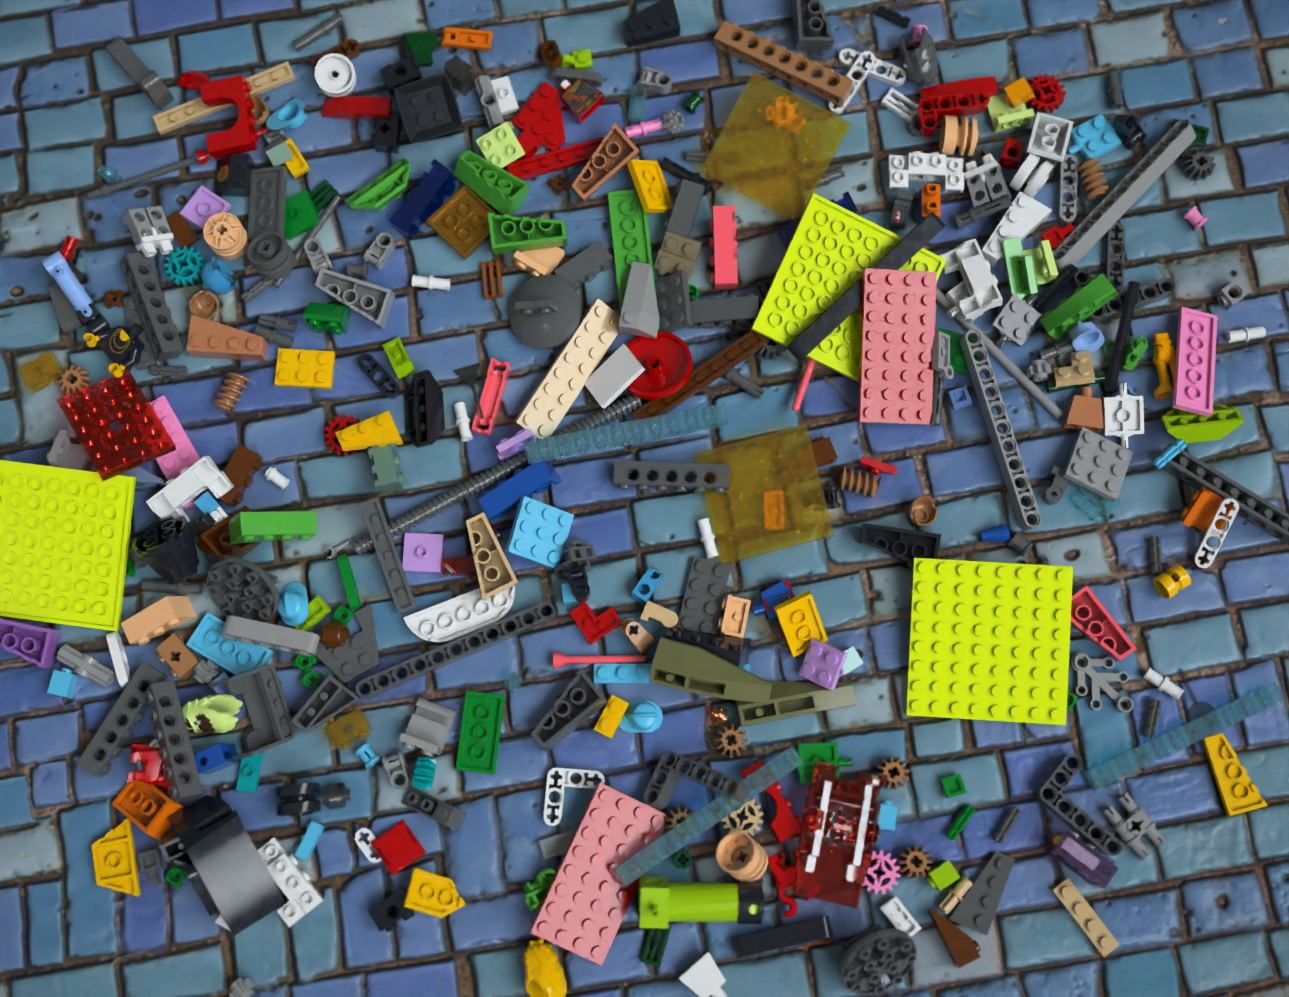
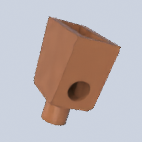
(1084, 412)

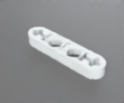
(878, 63)
(856, 83)
(1220, 534)

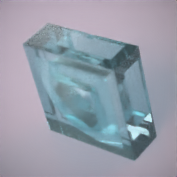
(109, 174)

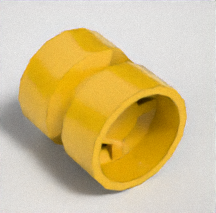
(1174, 579)

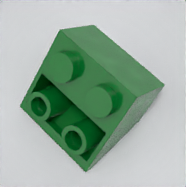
(327, 317)

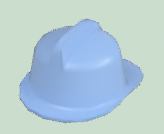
(1086, 337)

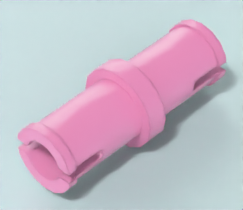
(643, 128)

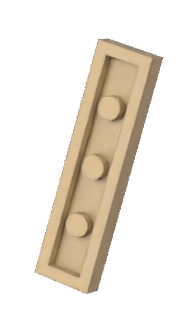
(1085, 917)

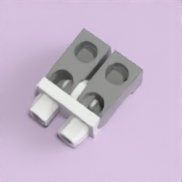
(985, 176)
(149, 230)

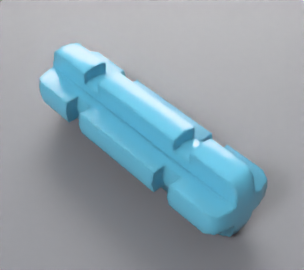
(1170, 453)

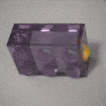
(1082, 858)

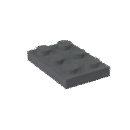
(673, 302)

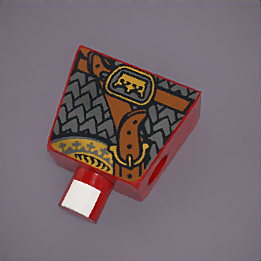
(580, 99)

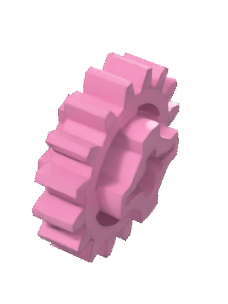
(877, 882)

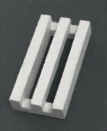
(896, 110)

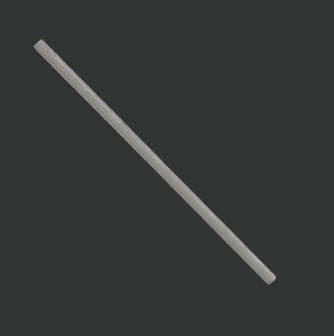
(1003, 359)

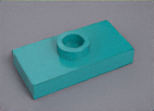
(250, 773)

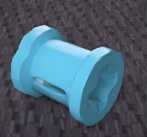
(373, 758)

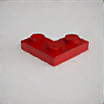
(595, 627)

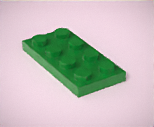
(480, 732)

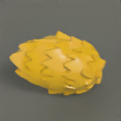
(543, 971)

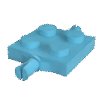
(1094, 138)

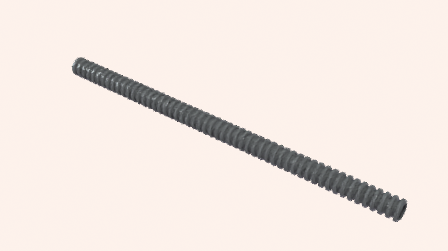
(490, 477)

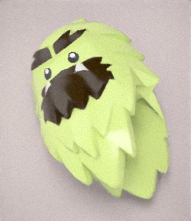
(211, 714)

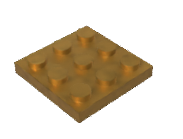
(462, 221)

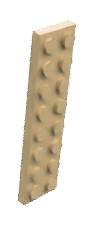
(570, 371)

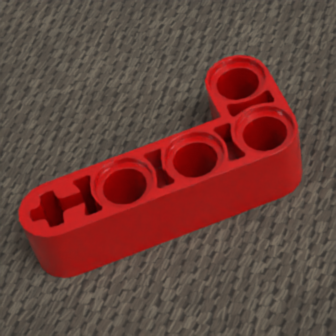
(974, 102)

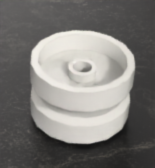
(331, 65)
(1031, 175)

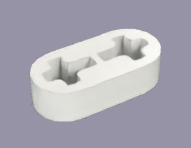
(364, 846)

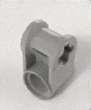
(652, 78)
(379, 254)
(318, 258)
(395, 766)

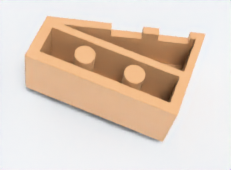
(158, 619)

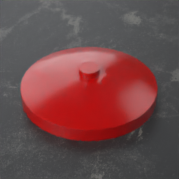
(665, 363)

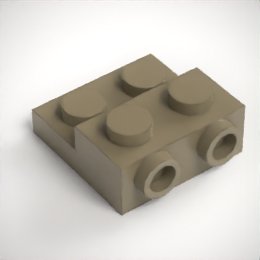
(677, 254)

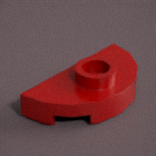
(193, 79)
(877, 467)

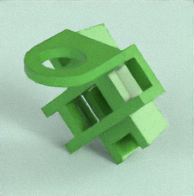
(1133, 352)
(539, 887)

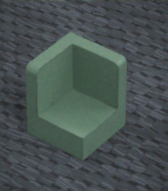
(278, 152)

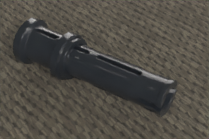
(683, 173)

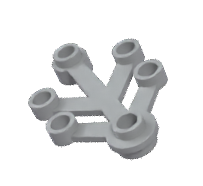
(1098, 681)

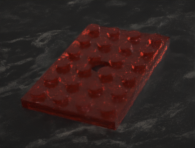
(119, 400)

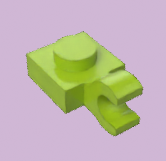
(580, 60)

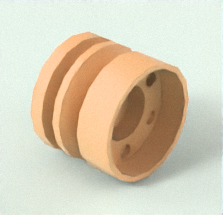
(958, 136)
(226, 236)
(742, 857)

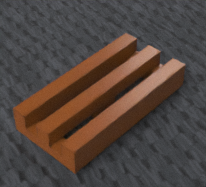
(490, 265)

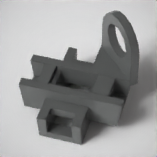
(572, 546)

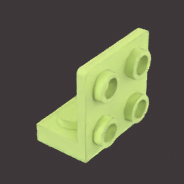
(1007, 116)
(501, 145)
(1045, 266)

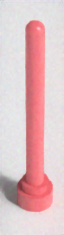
(803, 385)
(560, 659)

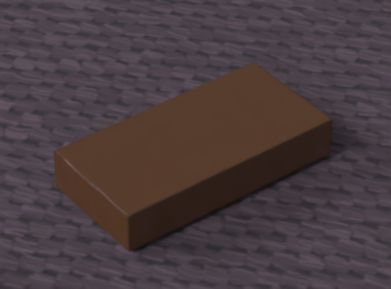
(181, 230)

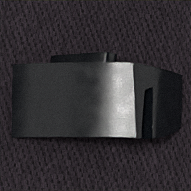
(225, 864)

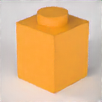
(1018, 92)

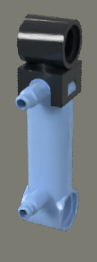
(76, 294)

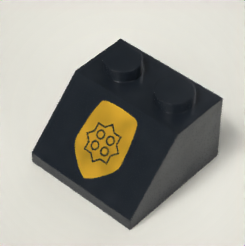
(234, 175)

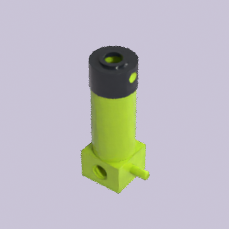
(698, 902)

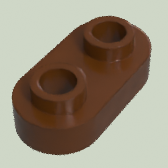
(551, 54)

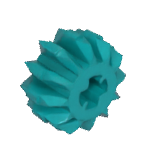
(424, 773)

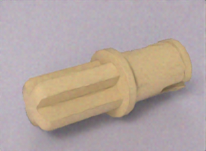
(955, 895)

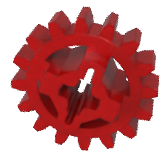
(1054, 93)
(331, 436)

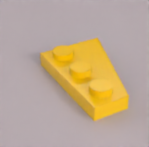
(370, 432)

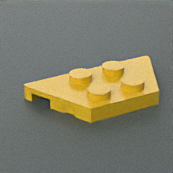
(116, 860)

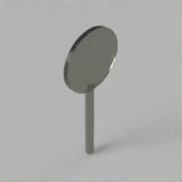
(1198, 708)

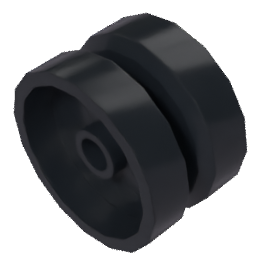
(297, 799)

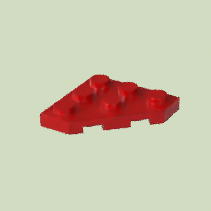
(543, 117)

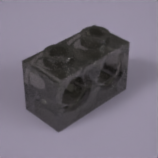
(460, 75)

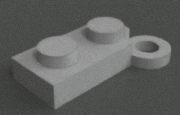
(941, 355)

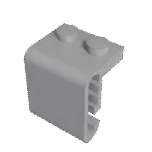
(68, 455)
(428, 727)

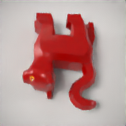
(152, 766)
(785, 878)

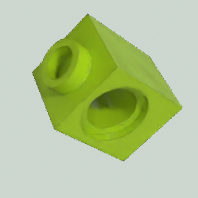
(942, 875)

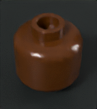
(334, 634)

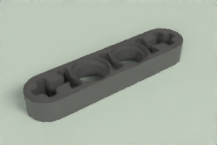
(1111, 257)

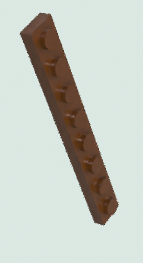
(705, 375)

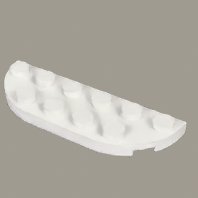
(460, 616)

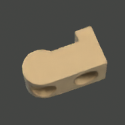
(659, 614)

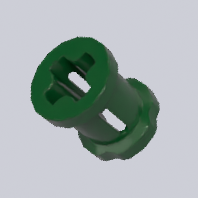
(693, 102)
(687, 855)

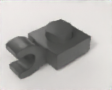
(150, 863)

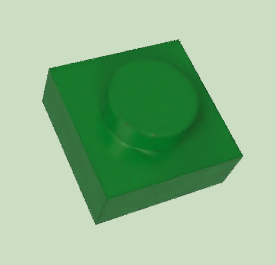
(953, 786)

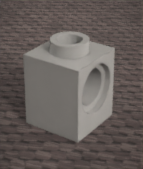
(1239, 291)

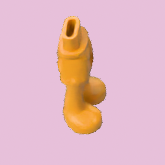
(1164, 355)

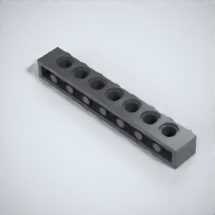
(1250, 505)

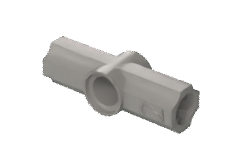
(486, 94)
(86, 665)

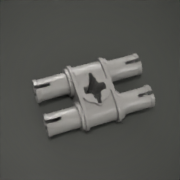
(1144, 826)

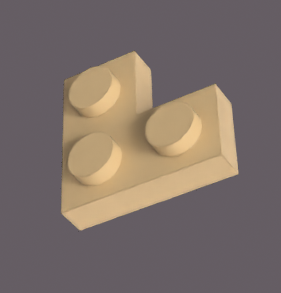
(1079, 373)

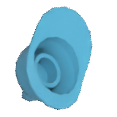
(288, 117)
(293, 604)
(641, 717)

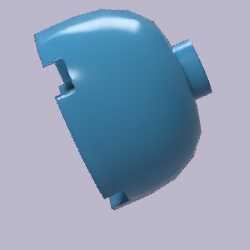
(217, 277)

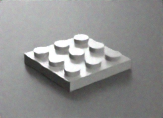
(1098, 464)

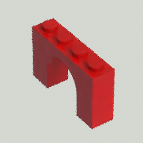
(241, 136)

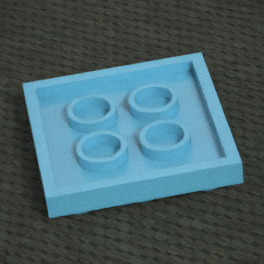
(539, 532)

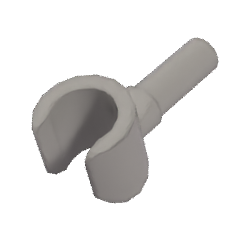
(336, 549)

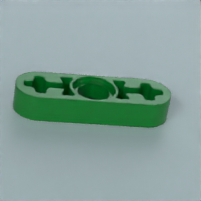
(349, 581)

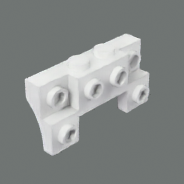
(927, 168)
(977, 277)
(188, 486)
(291, 880)

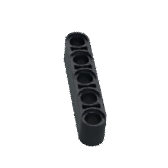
(782, 936)

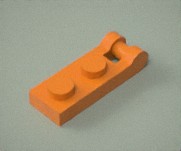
(467, 39)

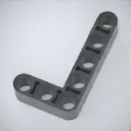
(147, 80)
(1105, 312)
(672, 772)
(1072, 809)

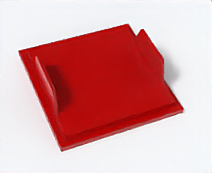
(398, 847)

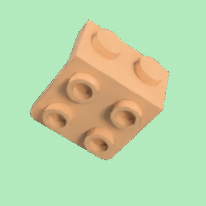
(539, 261)

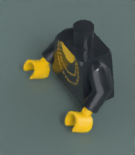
(120, 345)

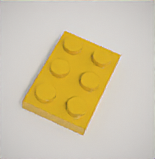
(650, 186)
(305, 368)
(800, 622)

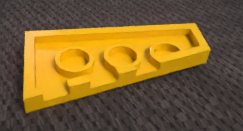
(1231, 777)

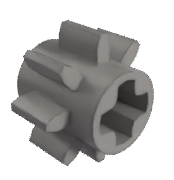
(672, 122)
(1039, 370)
(206, 671)
(242, 988)

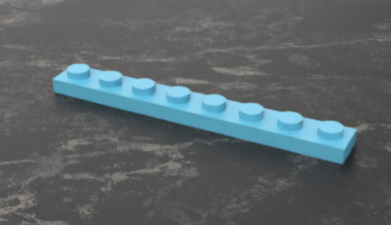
(626, 673)

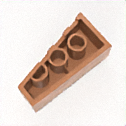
(605, 163)
(220, 341)

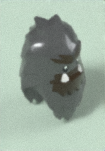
(922, 61)

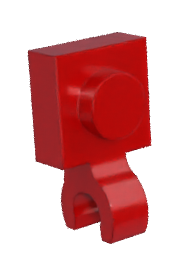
(1056, 235)

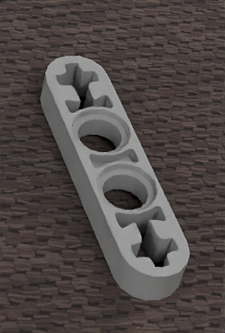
(1067, 189)

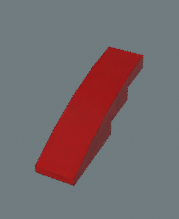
(985, 84)
(357, 107)

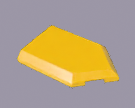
(432, 894)

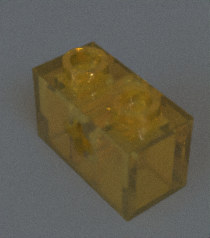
(36, 379)
(338, 729)

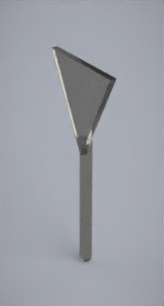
(469, 376)

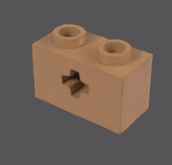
(167, 654)

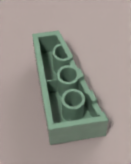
(386, 468)

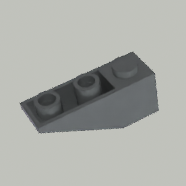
(434, 808)

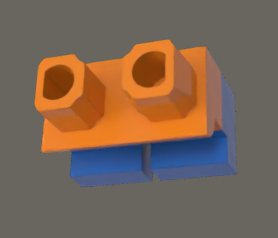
(929, 201)

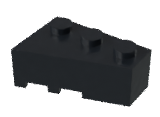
(652, 24)

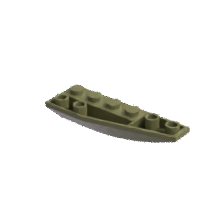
(703, 673)
(794, 700)

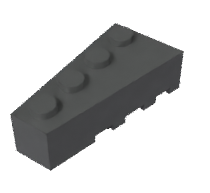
(811, 26)
(569, 711)

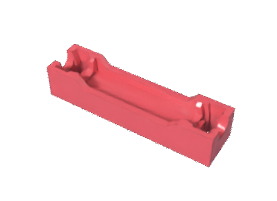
(491, 397)

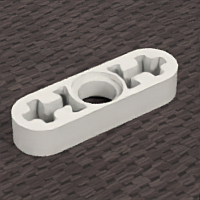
(119, 658)

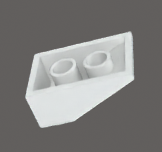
(1049, 136)

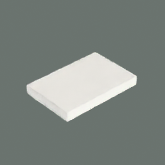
(614, 376)

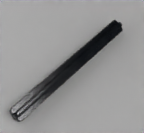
(1122, 336)

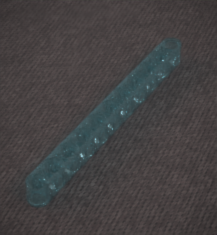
(625, 433)
(1183, 736)
(705, 818)

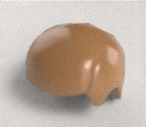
(260, 110)
(203, 303)
(922, 511)

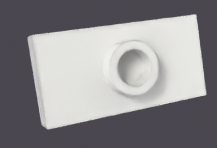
(505, 95)
(899, 916)

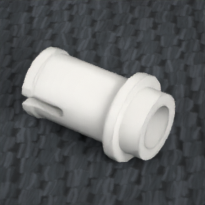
(276, 477)

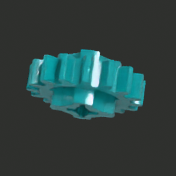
(184, 262)

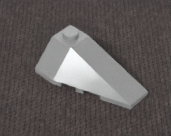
(640, 307)

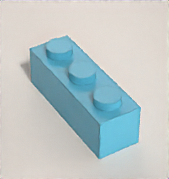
(309, 840)

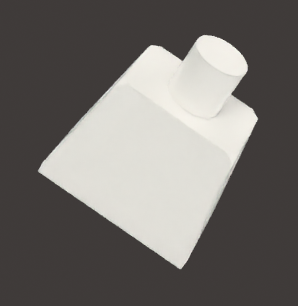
(704, 977)

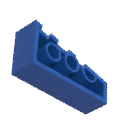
(523, 483)

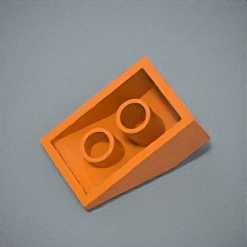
(147, 807)

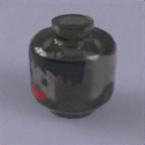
(335, 795)

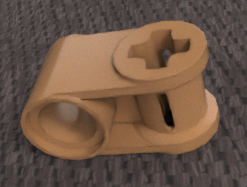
(638, 636)

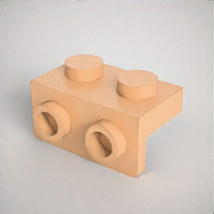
(734, 617)

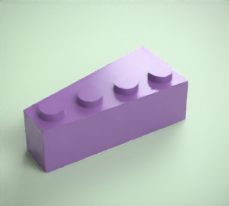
(29, 641)

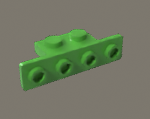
(1019, 269)

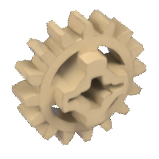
(750, 818)

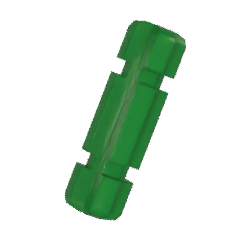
(960, 822)

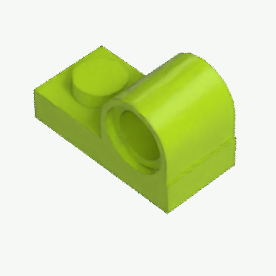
(399, 358)

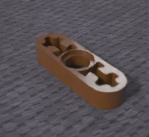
(338, 49)

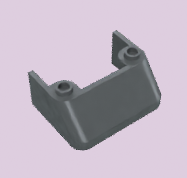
(265, 706)

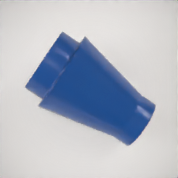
(996, 534)

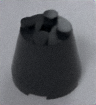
(168, 549)

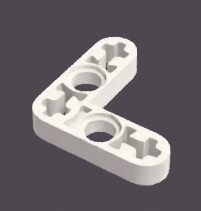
(565, 782)

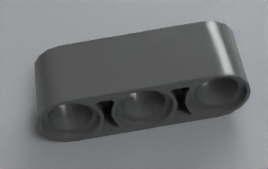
(65, 311)

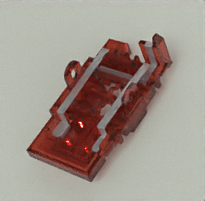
(827, 870)

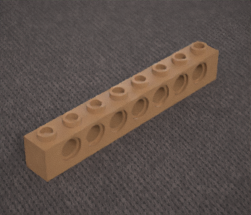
(787, 71)

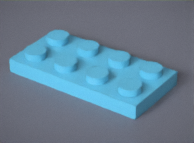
(227, 653)

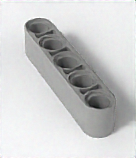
(270, 636)

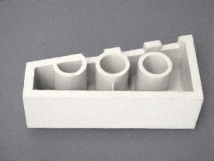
(1017, 222)

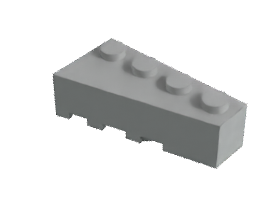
(362, 297)

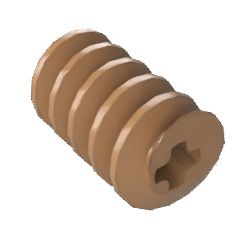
(1092, 180)
(230, 391)
(859, 482)

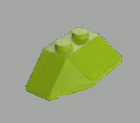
(1200, 428)

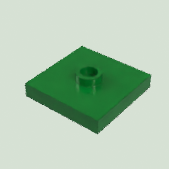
(300, 215)

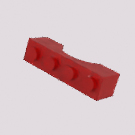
(784, 823)

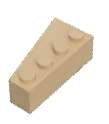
(490, 561)

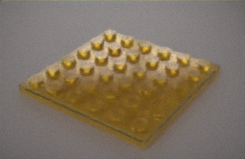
(775, 147)
(771, 498)

